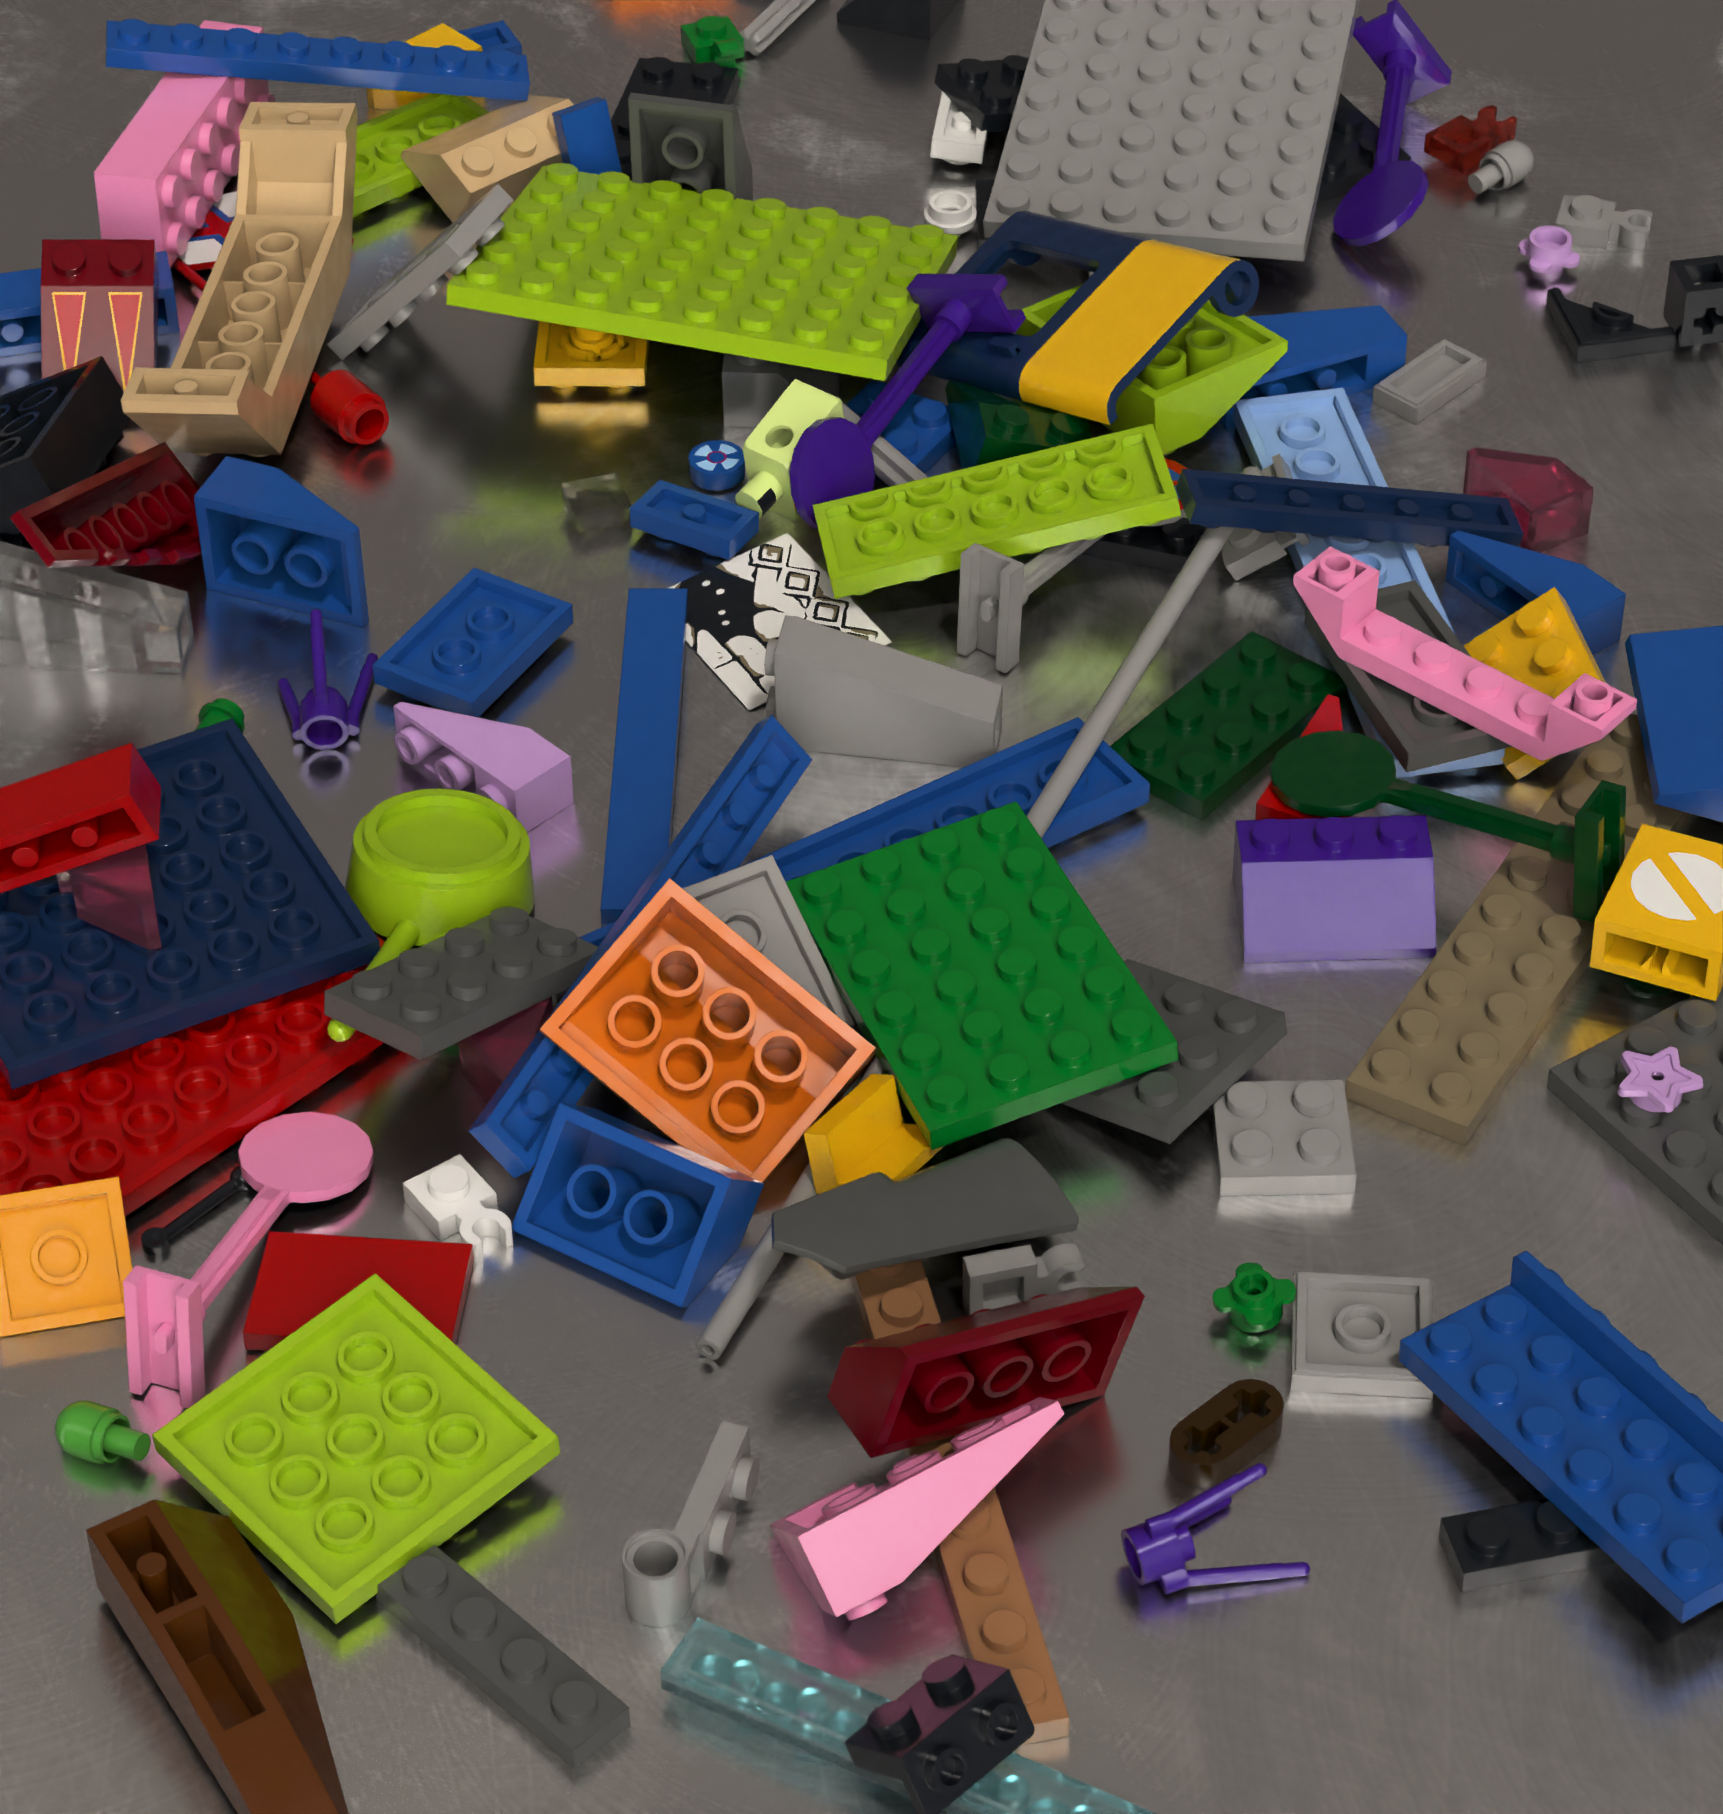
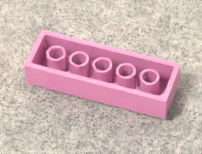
(175, 156)

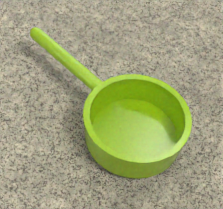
(433, 867)

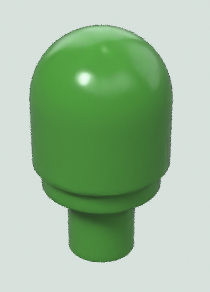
(99, 1433)

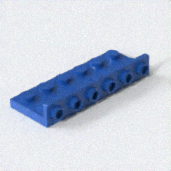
(1588, 1428)

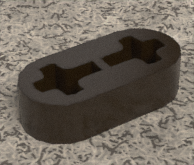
(1218, 1426)

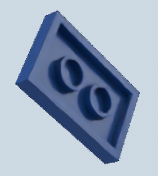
(473, 643)

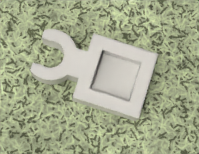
(459, 1201)

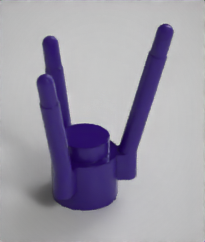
(323, 715)
(1164, 1544)

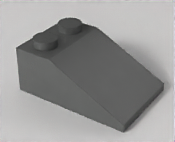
(689, 144)

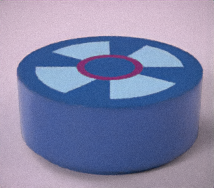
(716, 465)

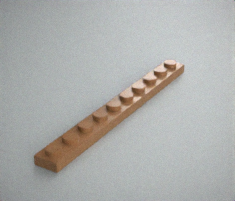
(978, 1554)

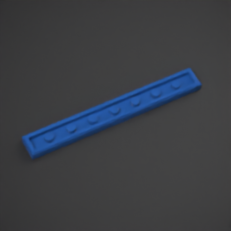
(644, 743)

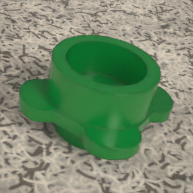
(1254, 1298)

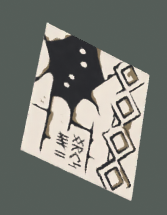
(745, 603)

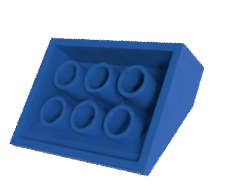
(1681, 715)

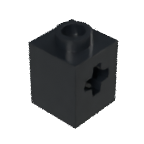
(1697, 309)

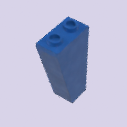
(1330, 351)

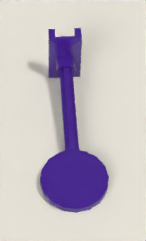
(1394, 187)
(836, 454)

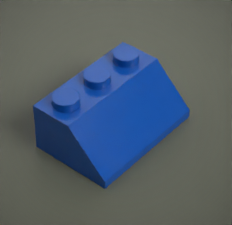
(635, 1204)

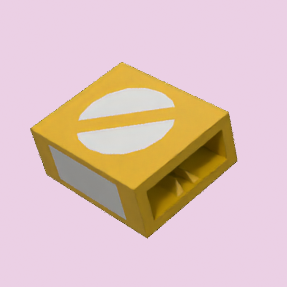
(1665, 914)

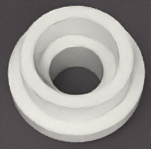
(951, 212)

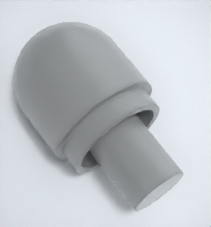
(1502, 167)

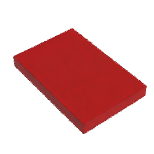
(312, 1271)

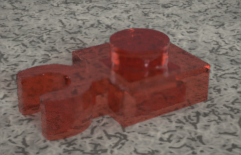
(1465, 142)

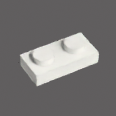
(956, 137)

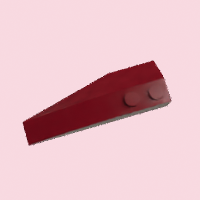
(119, 516)

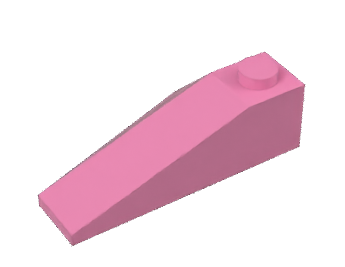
(874, 1537)

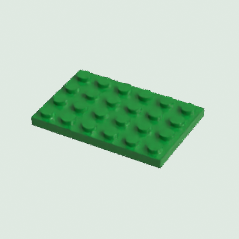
(979, 975)

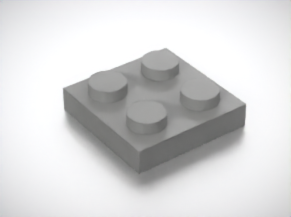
(1283, 1138)

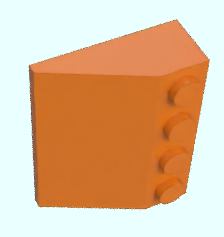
(708, 1037)

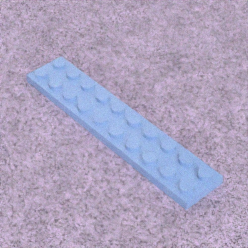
(1326, 443)

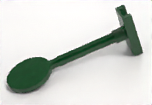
(1353, 773)

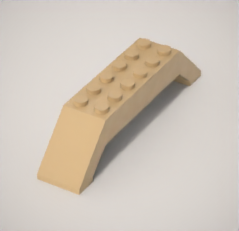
(267, 293)

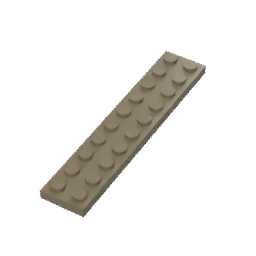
(1501, 966)

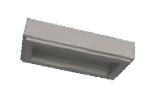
(1429, 381)

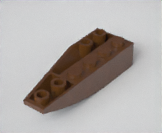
(220, 1653)

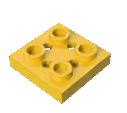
(588, 357)

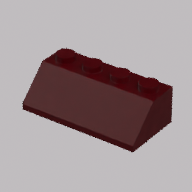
(981, 1365)

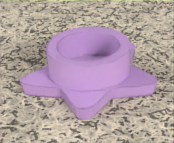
(1655, 1094)

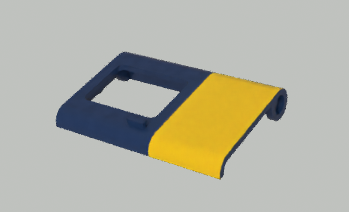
(1106, 329)

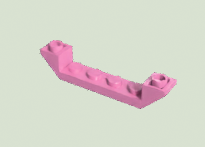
(1343, 603)

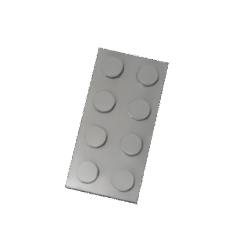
(423, 274)

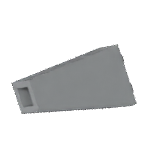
(877, 701)

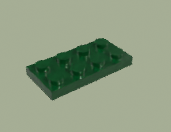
(1227, 723)

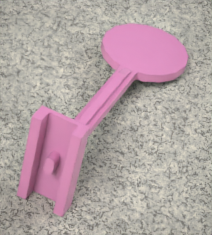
(286, 1161)

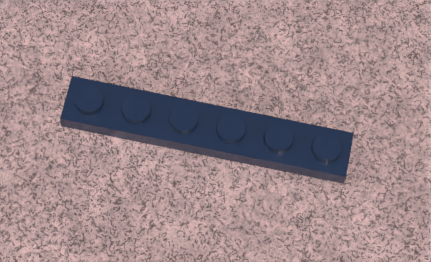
(1342, 509)

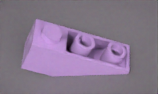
(487, 759)

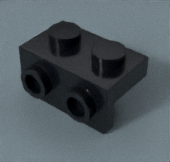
(944, 1731)

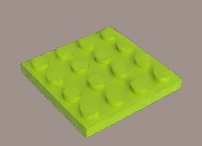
(356, 1446)

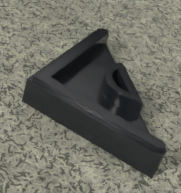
(1604, 331)

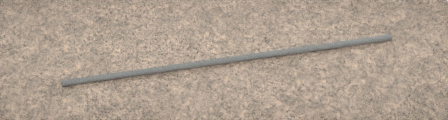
(765, 1258)

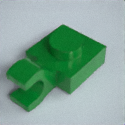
(713, 41)

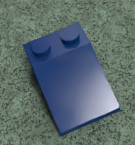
(279, 543)

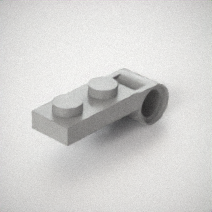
(668, 1565)

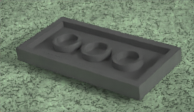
(1410, 727)
(460, 982)

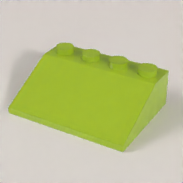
(1191, 377)

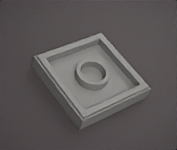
(1352, 1331)

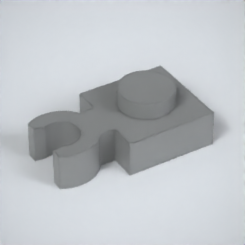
(1596, 222)
(1017, 1275)

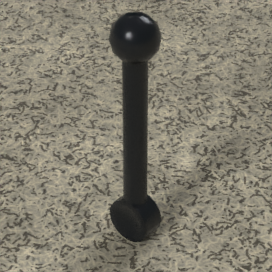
(156, 1239)

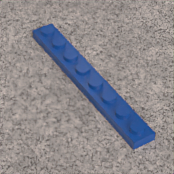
(316, 60)

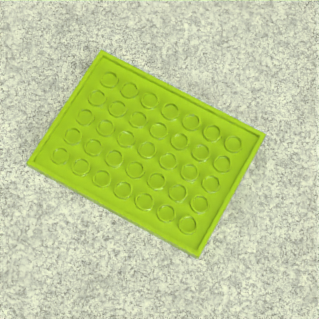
(706, 271)

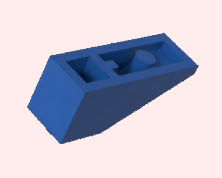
(1509, 577)

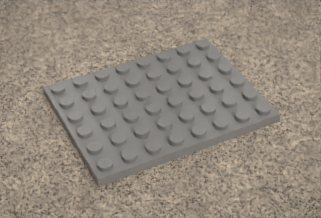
(1178, 120)

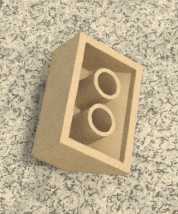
(490, 150)

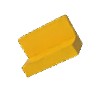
(865, 1137)

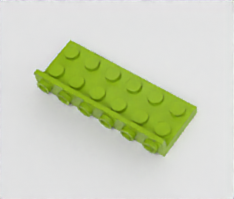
(1002, 505)

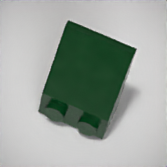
(1001, 427)

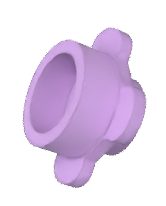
(1549, 250)

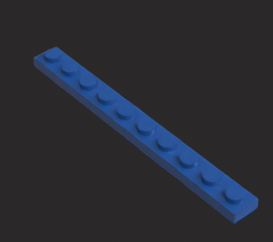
(708, 845)

